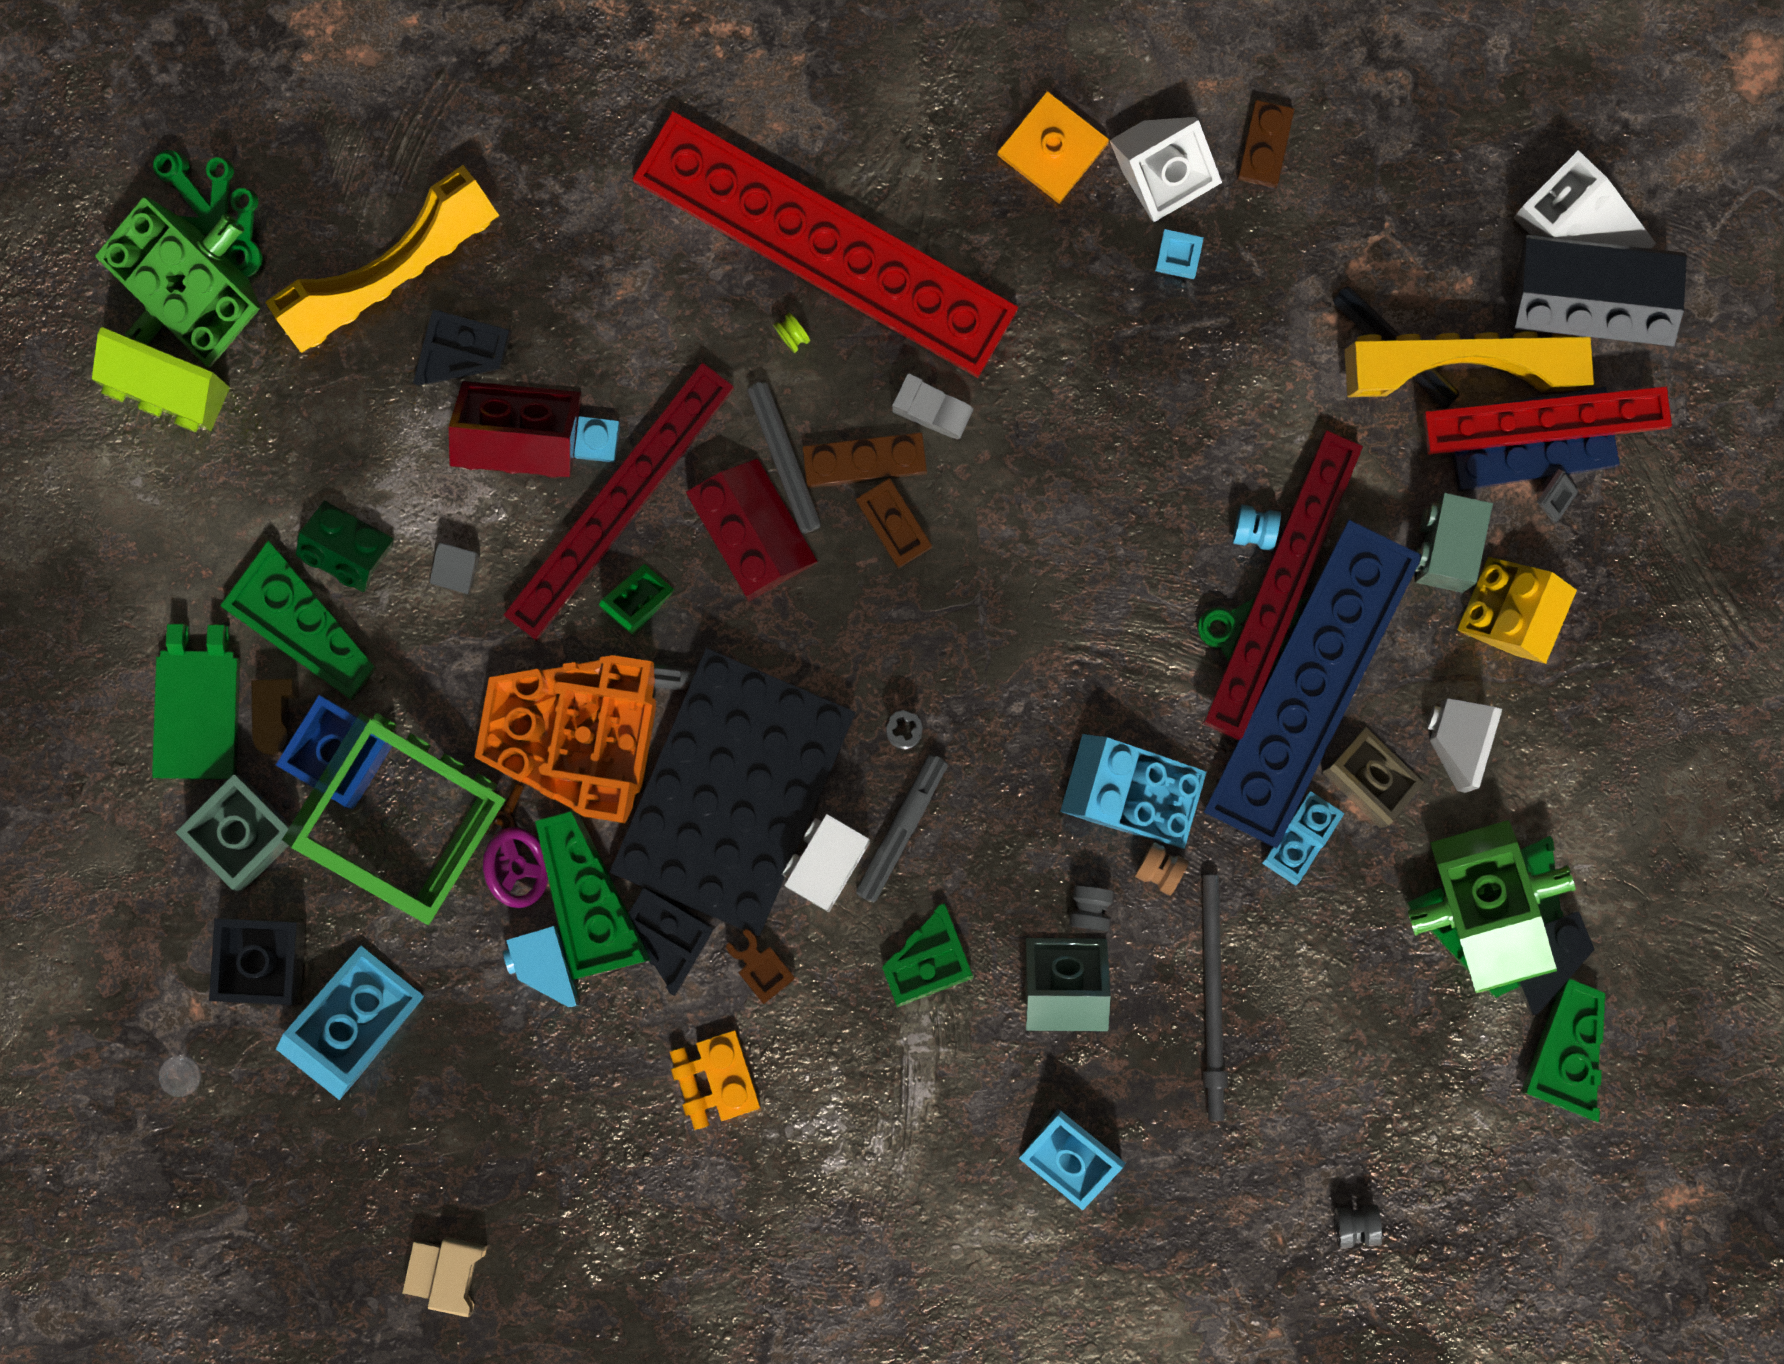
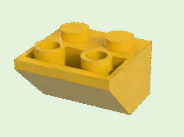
(1517, 609)

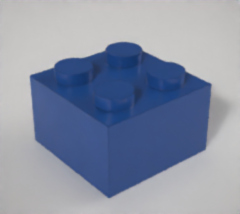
(317, 743)

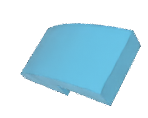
(1304, 838)

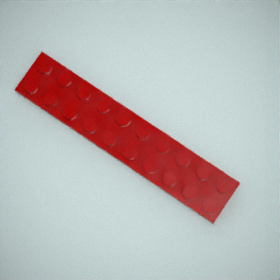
(825, 244)

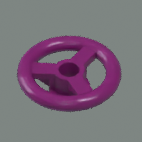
(506, 868)

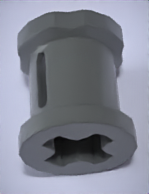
(899, 741)

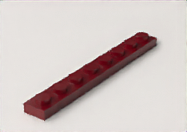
(619, 501)
(1282, 585)

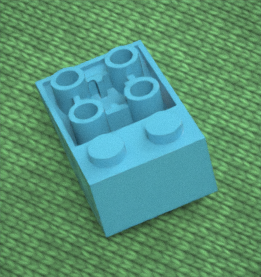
(1133, 790)

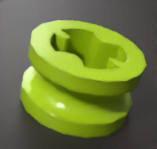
(791, 332)

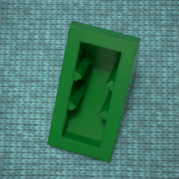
(636, 599)

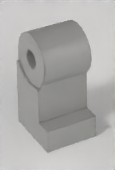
(931, 407)

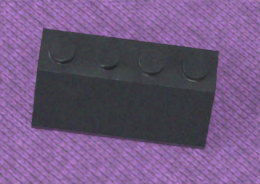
(1599, 290)

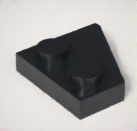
(459, 348)

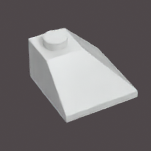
(1166, 163)
(1463, 739)

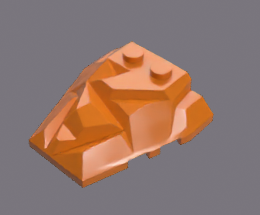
(573, 732)

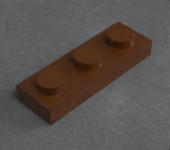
(864, 460)

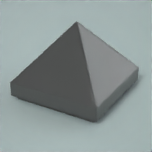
(1556, 495)

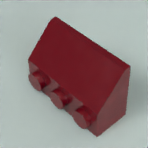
(514, 429)
(751, 528)

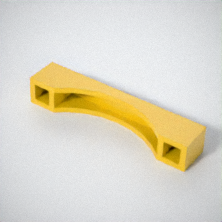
(317, 307)
(1547, 364)

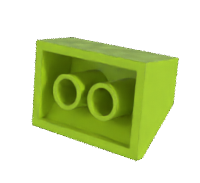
(157, 381)

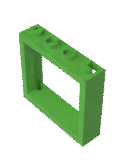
(456, 854)

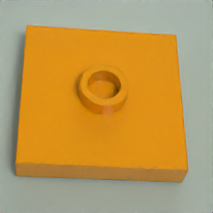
(1053, 147)

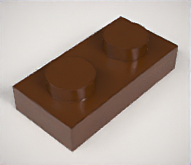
(1266, 144)
(893, 523)

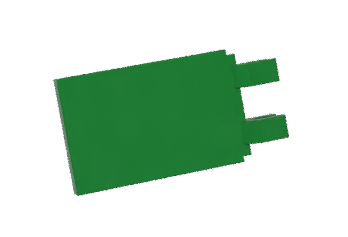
(196, 707)

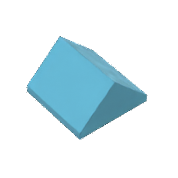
(1071, 1160)

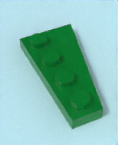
(587, 905)

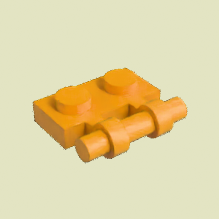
(727, 1077)

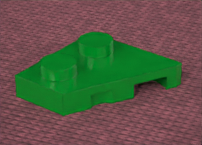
(927, 961)

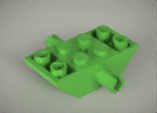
(181, 279)
(1499, 938)

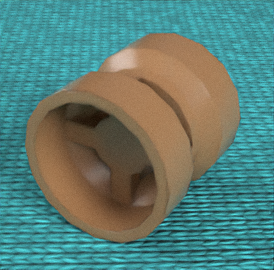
(1171, 868)

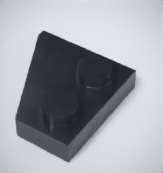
(669, 936)
(1569, 948)

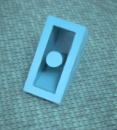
(542, 964)

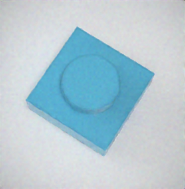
(1179, 254)
(597, 439)

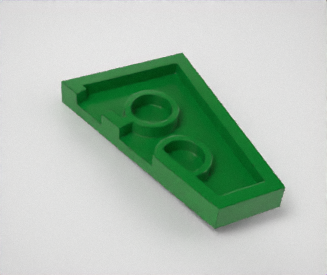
(1568, 1052)

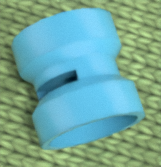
(1265, 531)

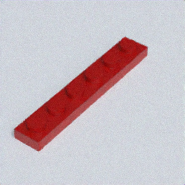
(1547, 420)

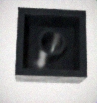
(257, 961)

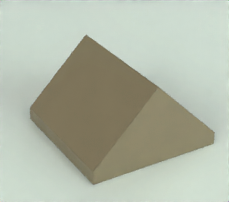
(1373, 778)

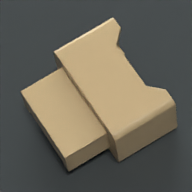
(444, 1274)

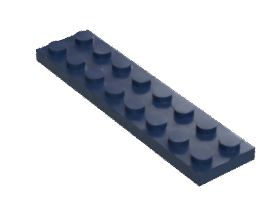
(1313, 683)

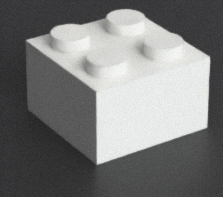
(826, 862)

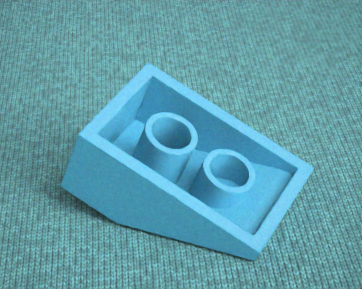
(349, 1022)

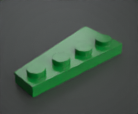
(290, 616)

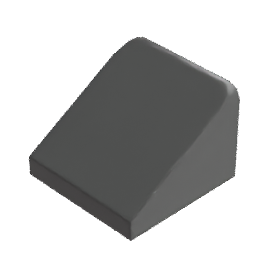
(454, 568)

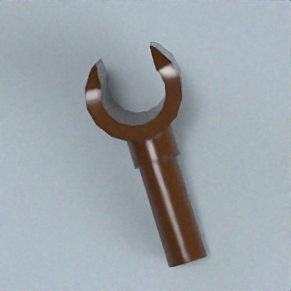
(504, 817)

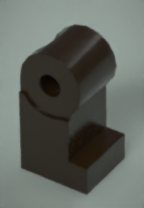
(270, 714)

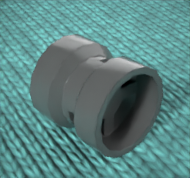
(1091, 908)
(1358, 1226)

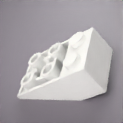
(1582, 207)

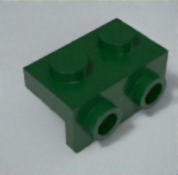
(342, 546)

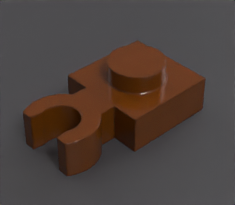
(764, 971)

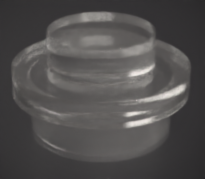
(180, 1076)

